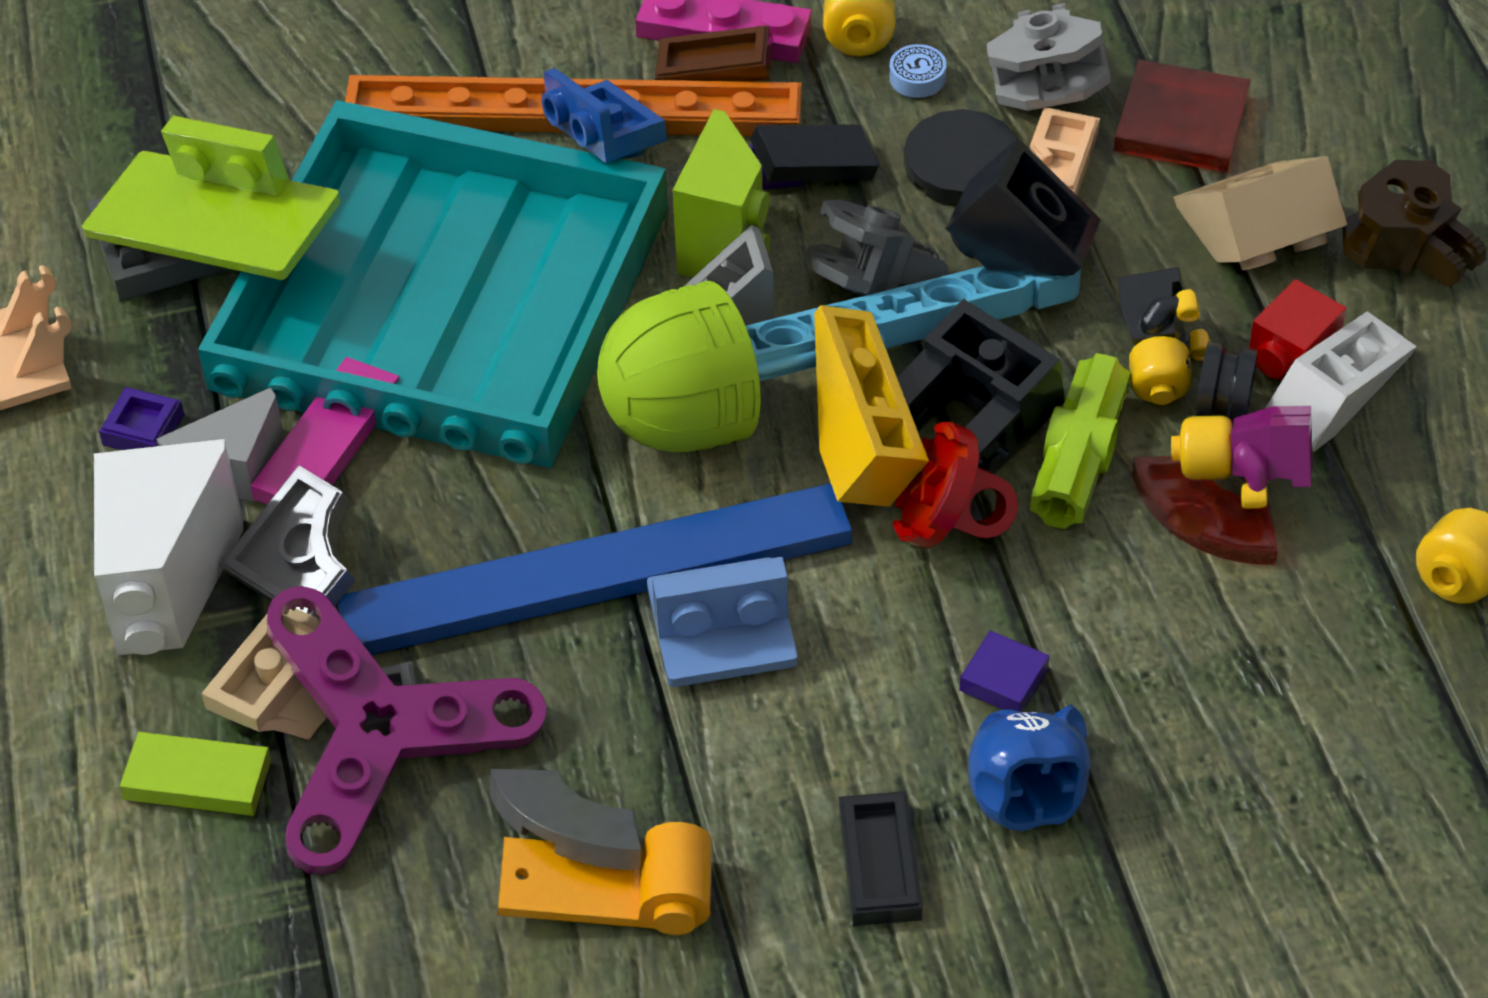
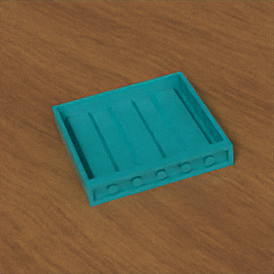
(457, 265)

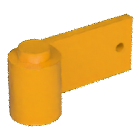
(664, 894)

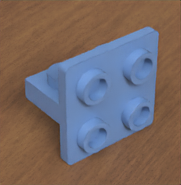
(723, 621)

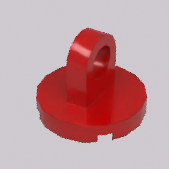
(944, 490)

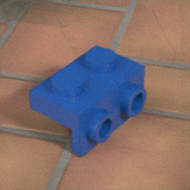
(601, 117)

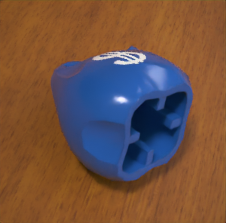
(1029, 767)

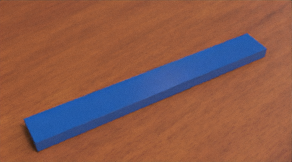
(591, 569)

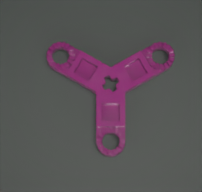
(358, 764)

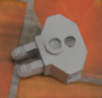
(1048, 60)

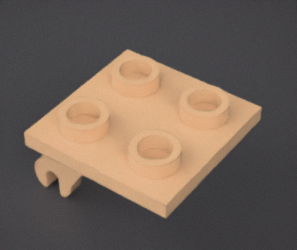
(30, 346)

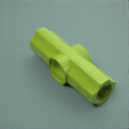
(1080, 441)

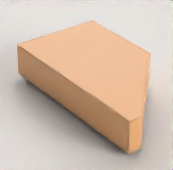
(1065, 144)

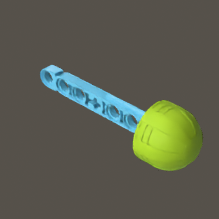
(689, 371)

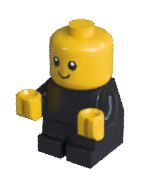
(1154, 313)

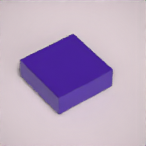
(140, 419)
(1004, 672)

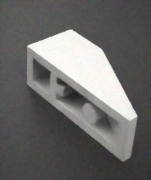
(1343, 374)

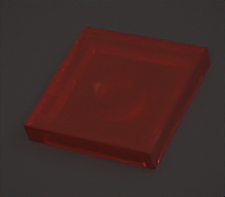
(1182, 115)

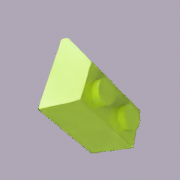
(717, 196)

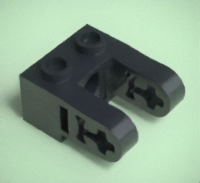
(989, 370)

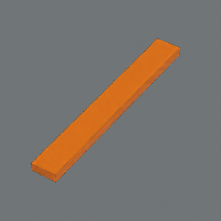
(516, 103)

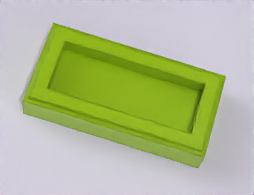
(195, 773)

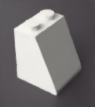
(160, 539)

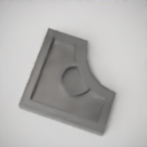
(294, 542)

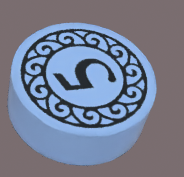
(918, 71)

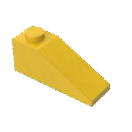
(862, 412)

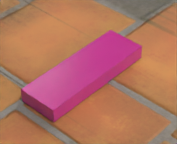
(321, 439)

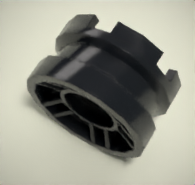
(1226, 381)

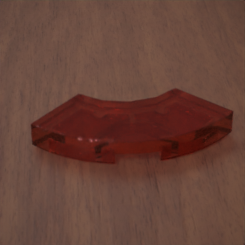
(1205, 513)

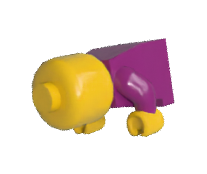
(1256, 447)

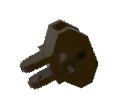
(1412, 227)

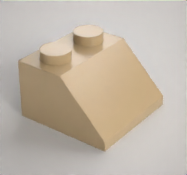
(1265, 211)

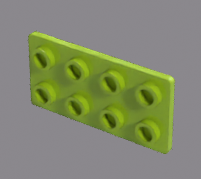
(214, 202)

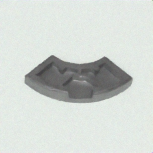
(577, 826)

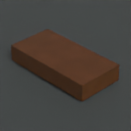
(717, 56)

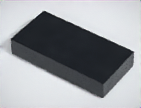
(814, 152)
(880, 858)

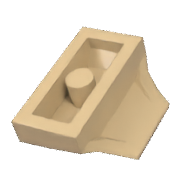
(261, 687)

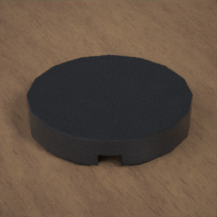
(951, 150)

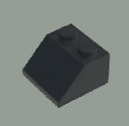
(1022, 217)

